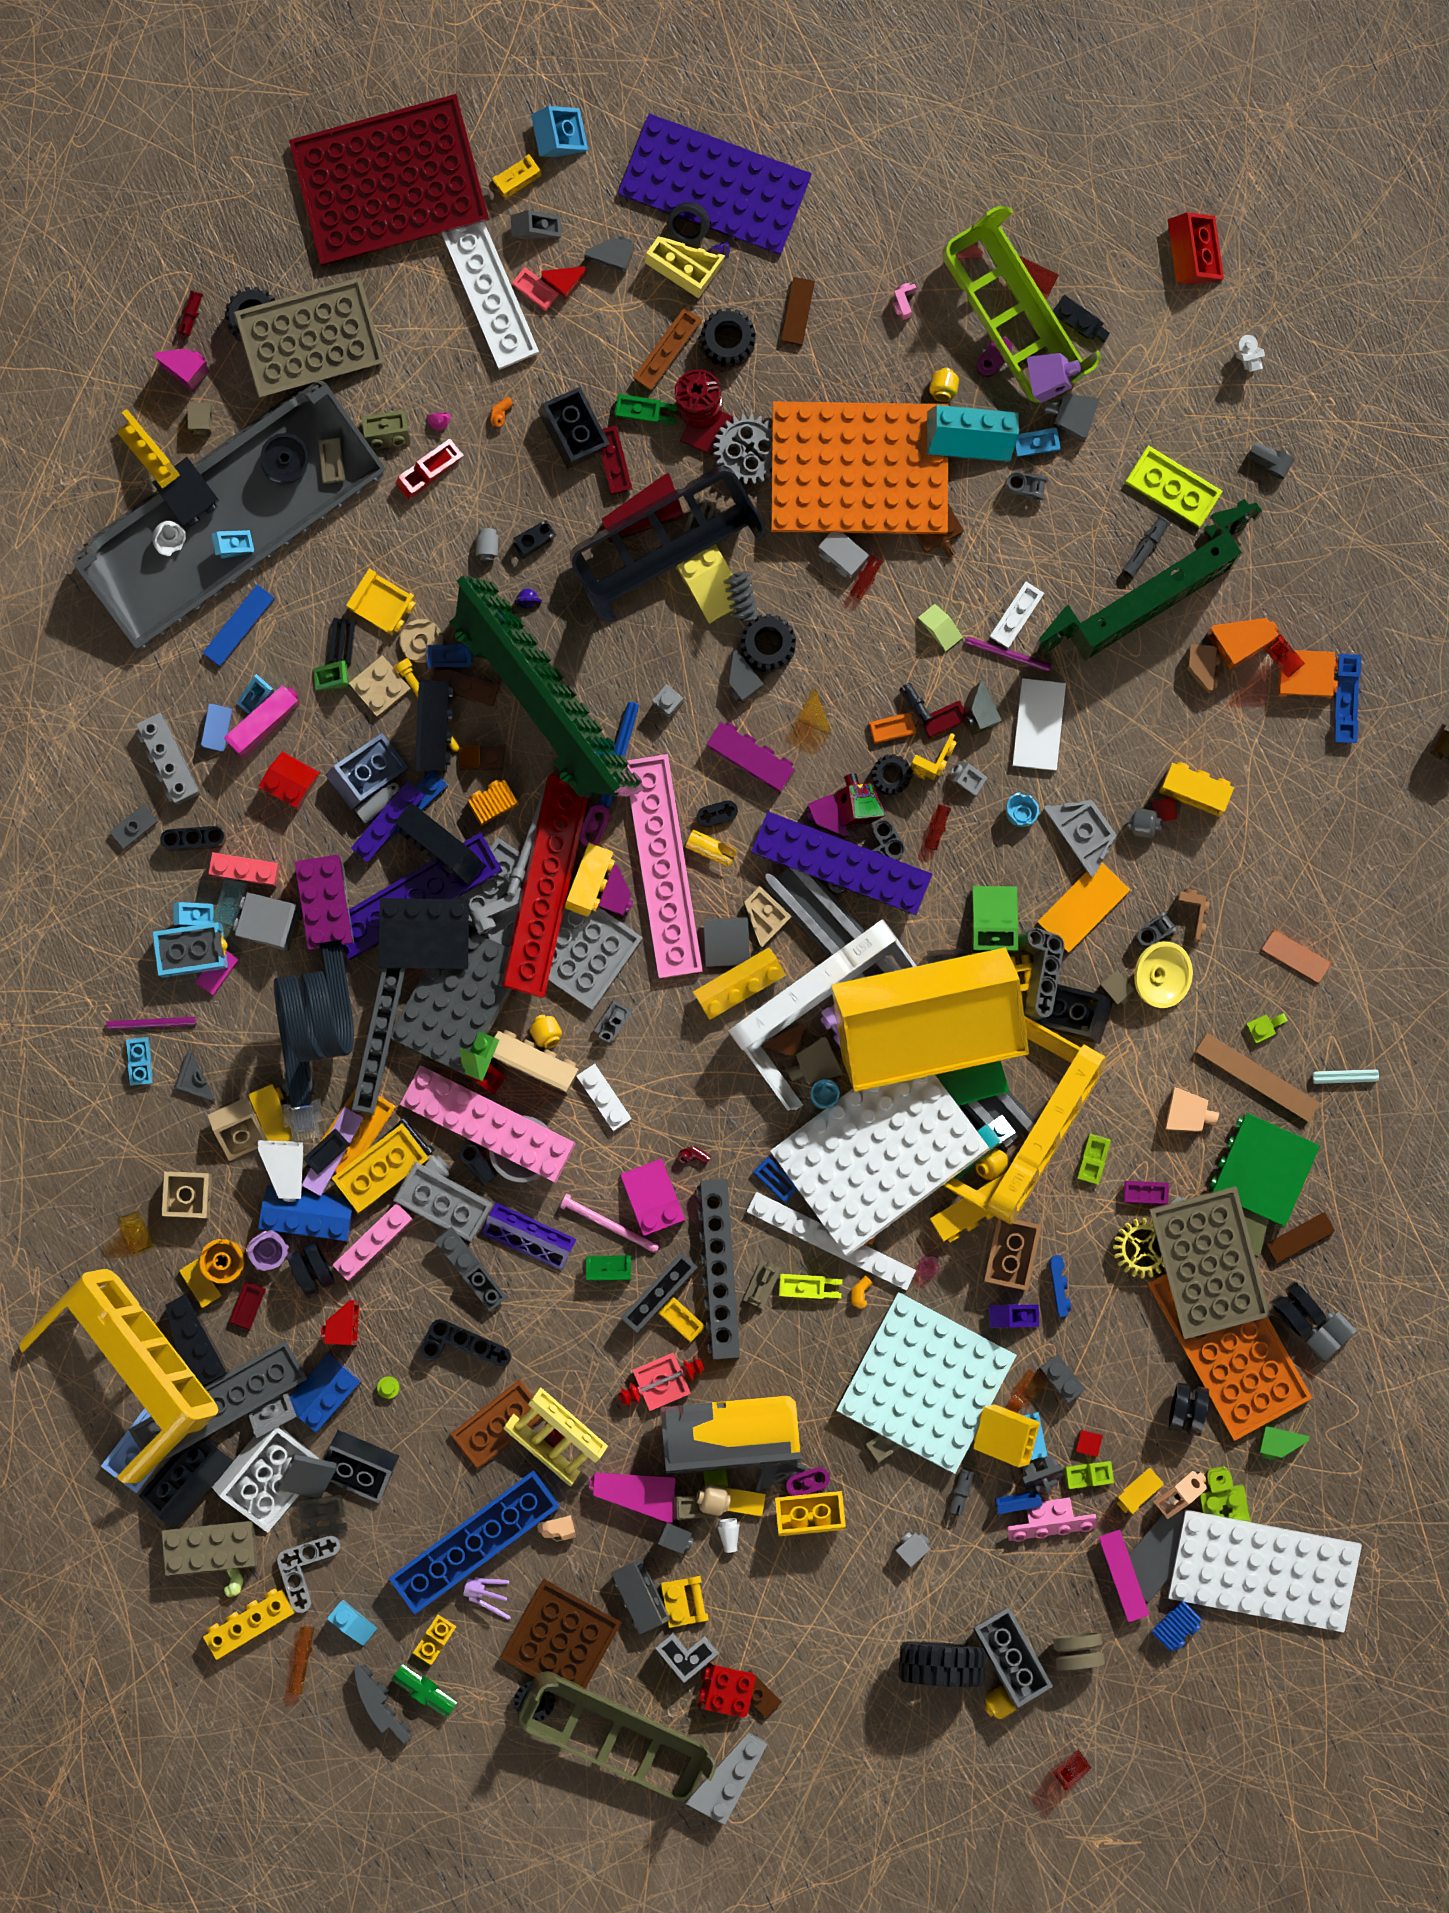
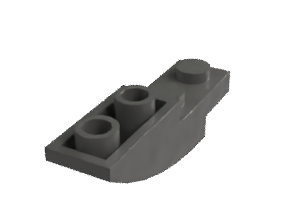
(470, 1268)
(373, 1696)

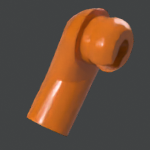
(498, 412)

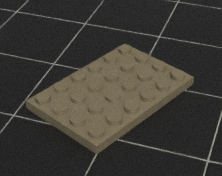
(309, 337)
(1209, 1262)

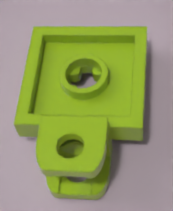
(1224, 1493)

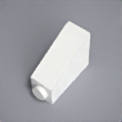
(284, 1166)

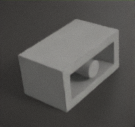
(842, 553)

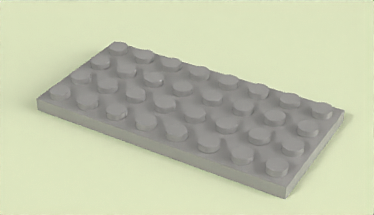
(587, 948)

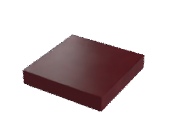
(703, 437)

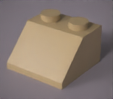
(237, 1128)

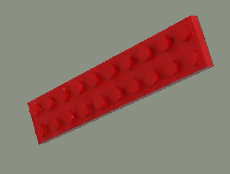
(545, 889)

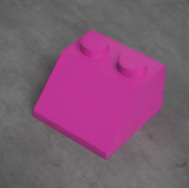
(184, 366)

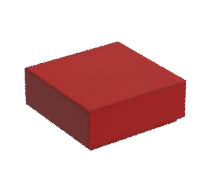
(1165, 809)
(1089, 1443)

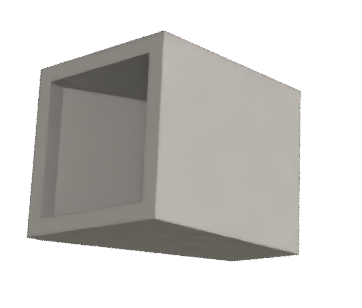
(266, 921)

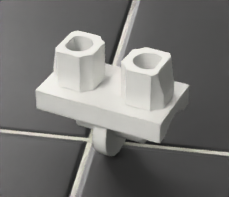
(1250, 353)

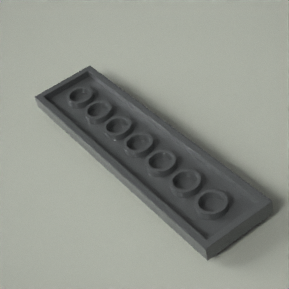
(236, 1395)

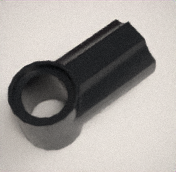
(479, 1166)

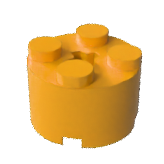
(227, 1249)

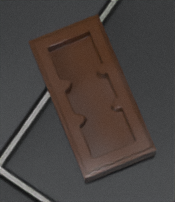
(764, 1698)

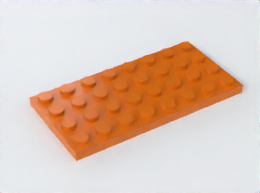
(1242, 1366)

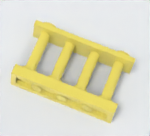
(567, 1425)

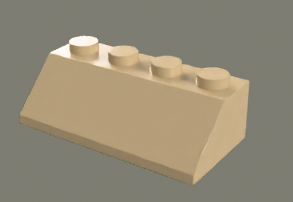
(534, 1062)

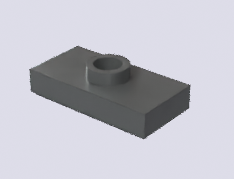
(134, 826)

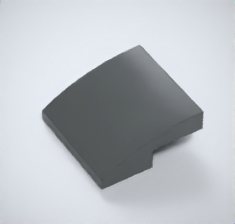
(726, 941)

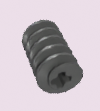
(742, 596)

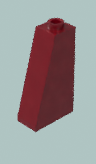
(645, 497)

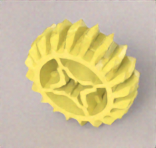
(1131, 1263)

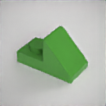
(479, 1057)

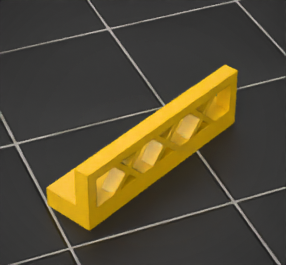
(147, 451)

